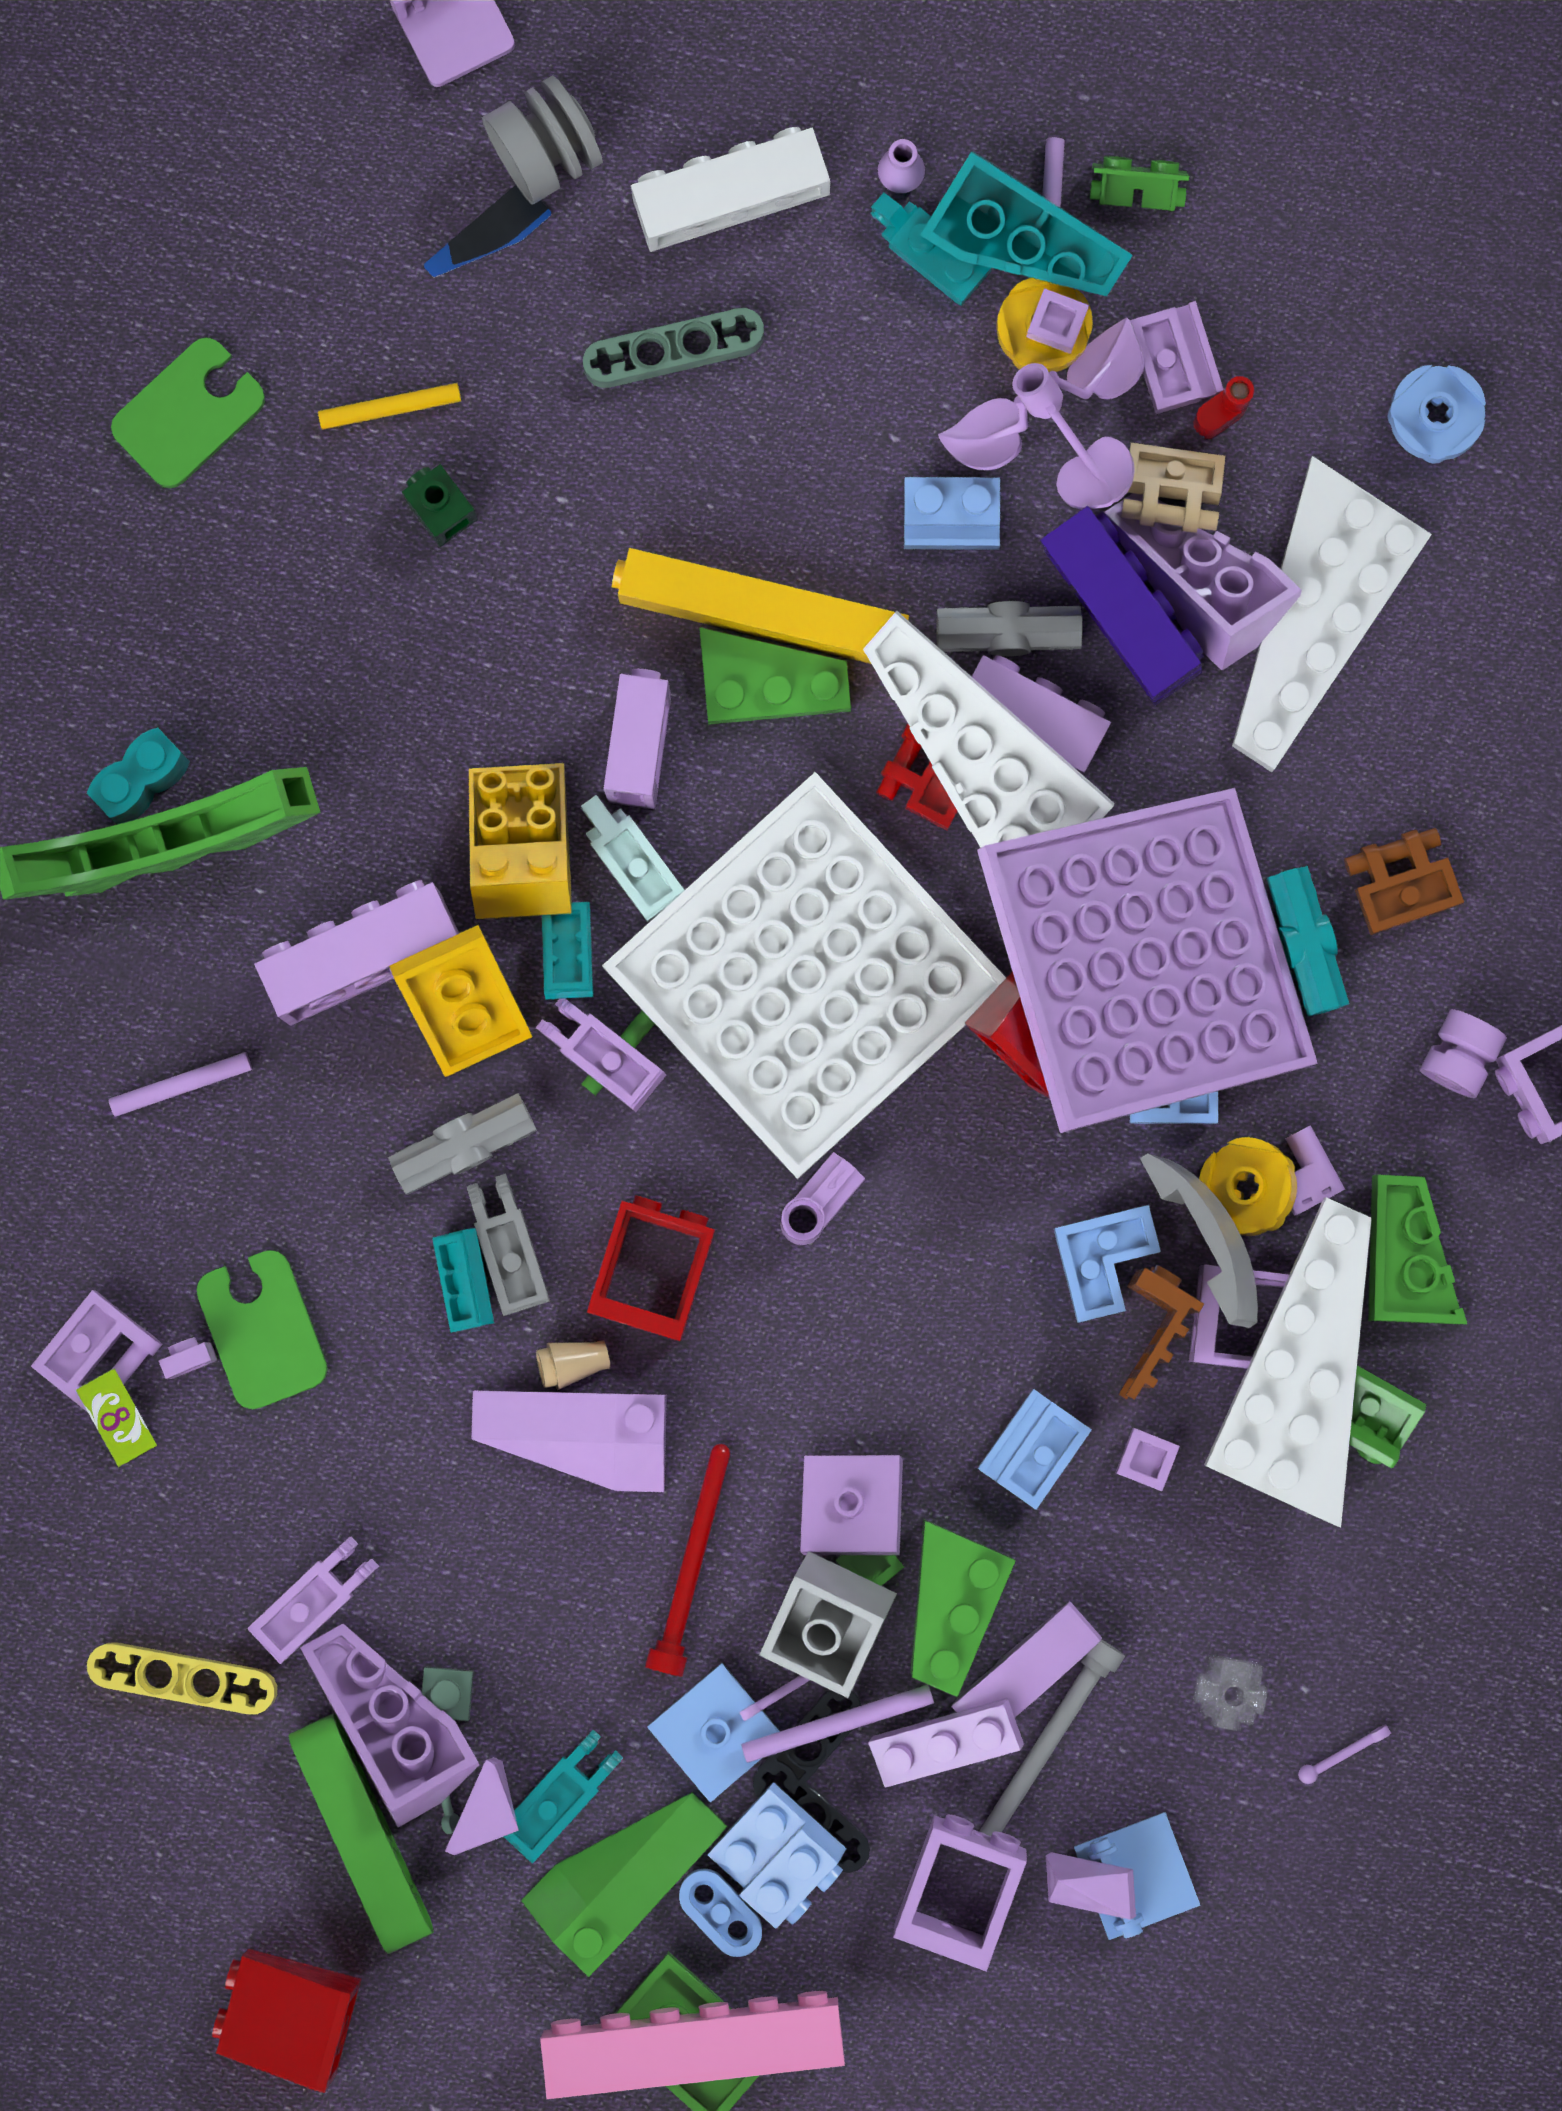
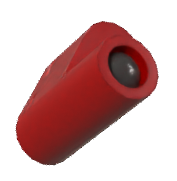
(1224, 408)

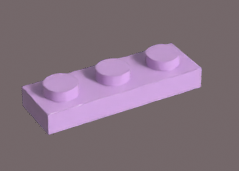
(946, 1743)

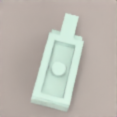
(631, 859)

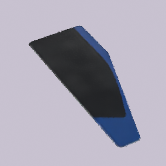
(498, 227)

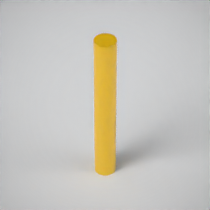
(389, 406)

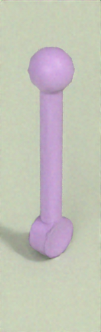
(755, 1708)
(1309, 1773)

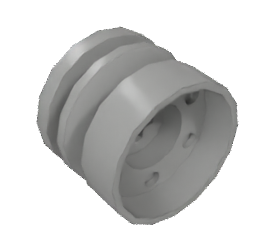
(542, 139)

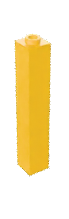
(748, 604)

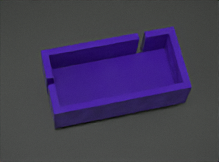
(1121, 604)

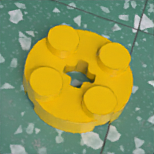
(1016, 318)
(1272, 1172)

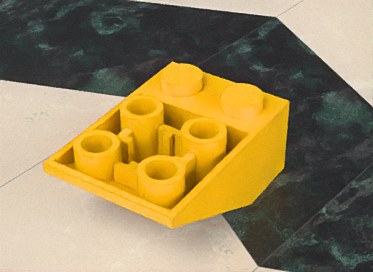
(519, 841)

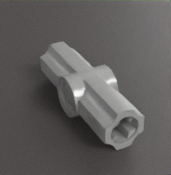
(1009, 628)
(462, 1144)

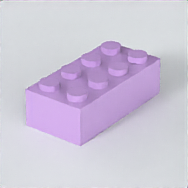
(354, 955)

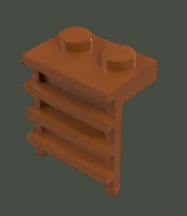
(1161, 1289)

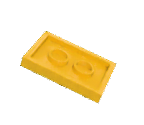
(461, 1001)

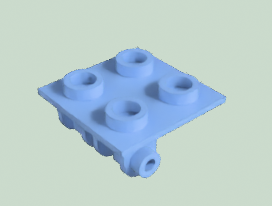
(1158, 1868)

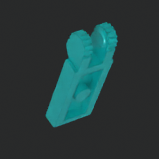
(558, 1799)

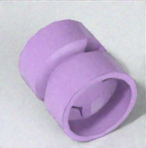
(1463, 1053)

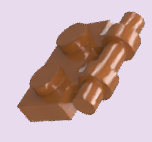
(1408, 895)

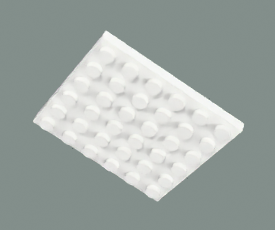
(805, 975)

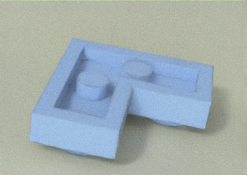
(1093, 1248)

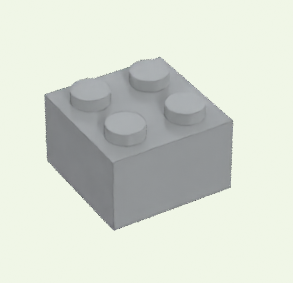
(827, 1624)

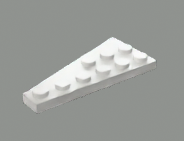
(1347, 561)
(985, 757)
(1297, 1395)

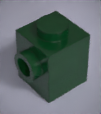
(438, 504)

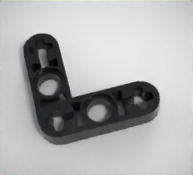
(799, 1772)

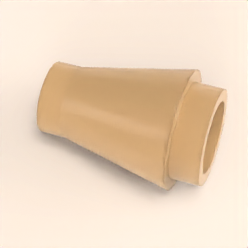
(570, 1362)

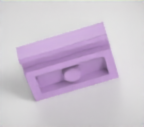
(1176, 358)

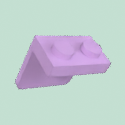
(453, 35)

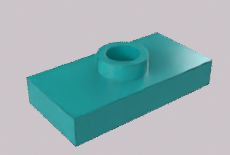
(568, 953)
(463, 1280)

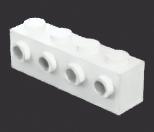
(730, 188)

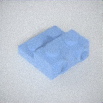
(778, 1856)

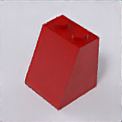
(1005, 1030)
(286, 2018)

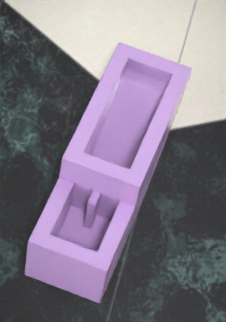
(1033, 1663)

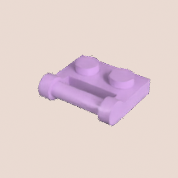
(87, 1340)

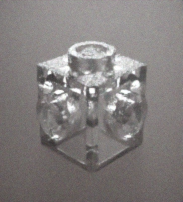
(1220, 1676)

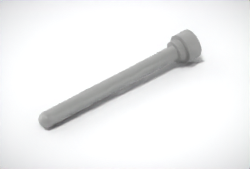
(1097, 1663)

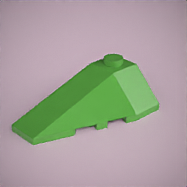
(609, 1888)

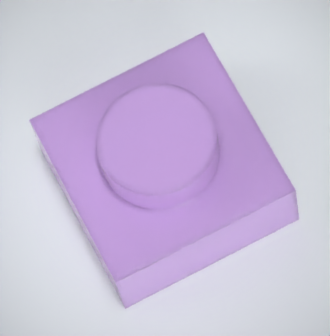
(1057, 321)
(187, 1357)
(1147, 1459)

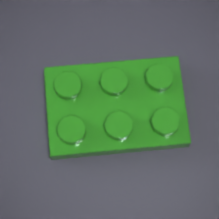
(675, 1986)

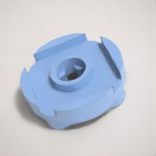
(1437, 385)

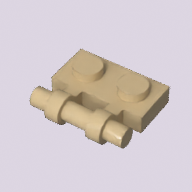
(1178, 476)

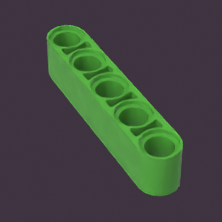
(361, 1833)

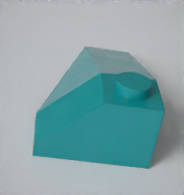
(1012, 228)

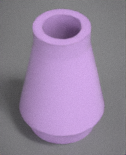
(901, 176)

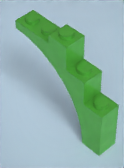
(161, 841)

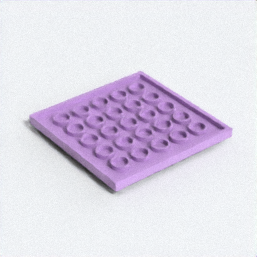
(1146, 958)

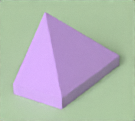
(487, 1812)
(1090, 1885)

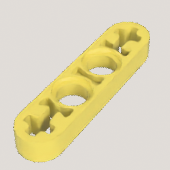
(183, 1673)

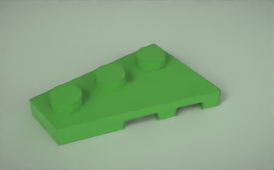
(768, 681)
(1406, 1256)

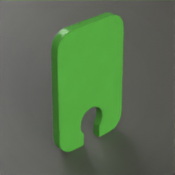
(175, 420)
(267, 1343)

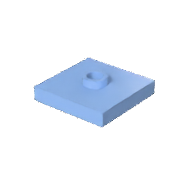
(707, 1731)

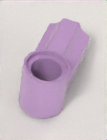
(823, 1197)

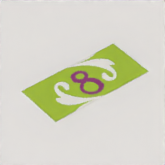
(116, 1417)

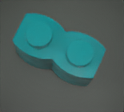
(129, 785)

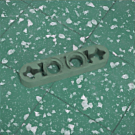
(675, 356)

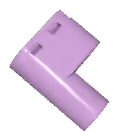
(1317, 1176)

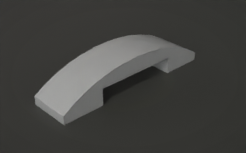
(1236, 1284)

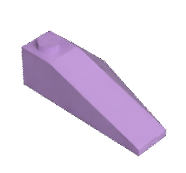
(1213, 587)
(589, 1435)
(399, 1735)

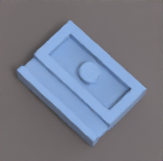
(952, 513)
(1034, 1449)

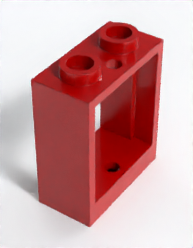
(649, 1211)

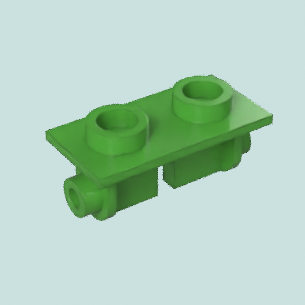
(1157, 182)

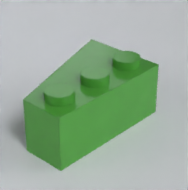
(954, 1605)

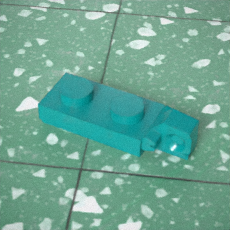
(903, 232)

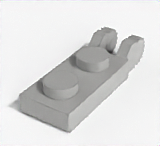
(508, 1251)

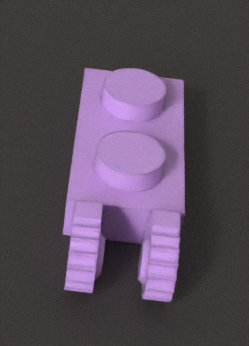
(605, 1056)
(308, 1604)

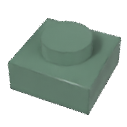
(449, 1690)

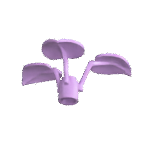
(1097, 477)

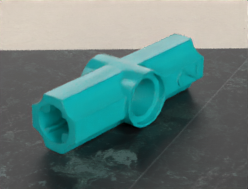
(1307, 941)

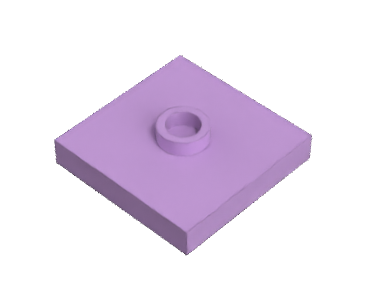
(851, 1505)

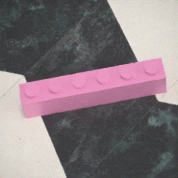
(692, 2046)

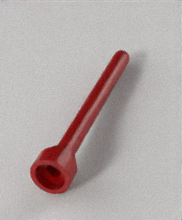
(668, 1652)

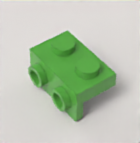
(1381, 1418)

